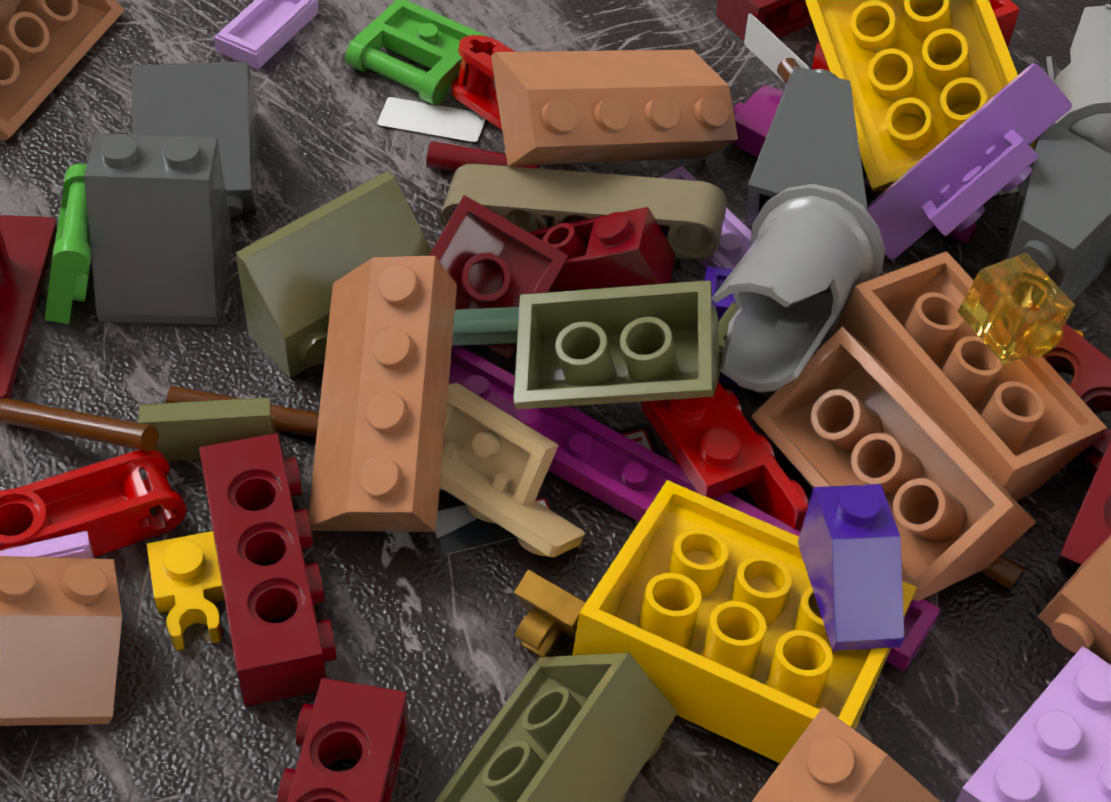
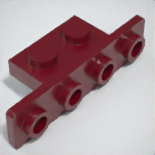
(24, 257)

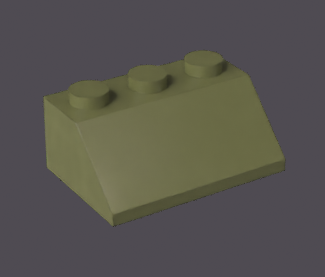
(293, 270)
(617, 345)
(567, 734)

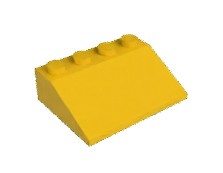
(911, 72)
(726, 624)

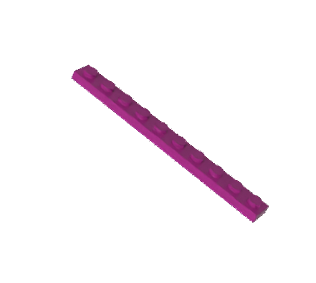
(627, 472)

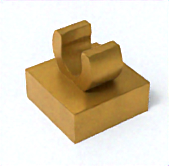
(549, 613)

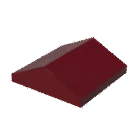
(494, 261)

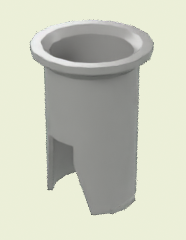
(1088, 78)
(797, 249)

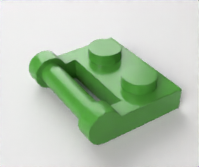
(417, 36)
(71, 250)

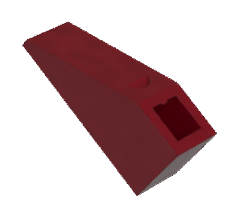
(611, 251)

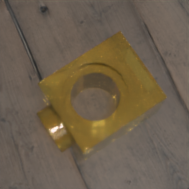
(1016, 309)

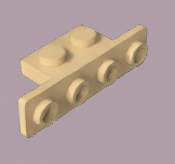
(498, 471)

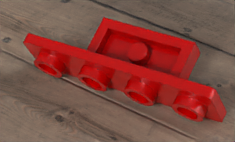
(725, 453)

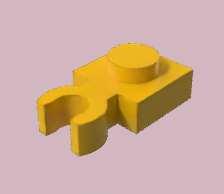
(187, 584)

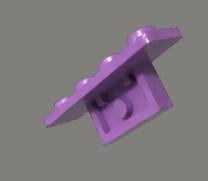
(970, 164)

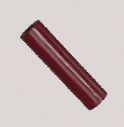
(451, 157)

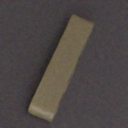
(537, 199)

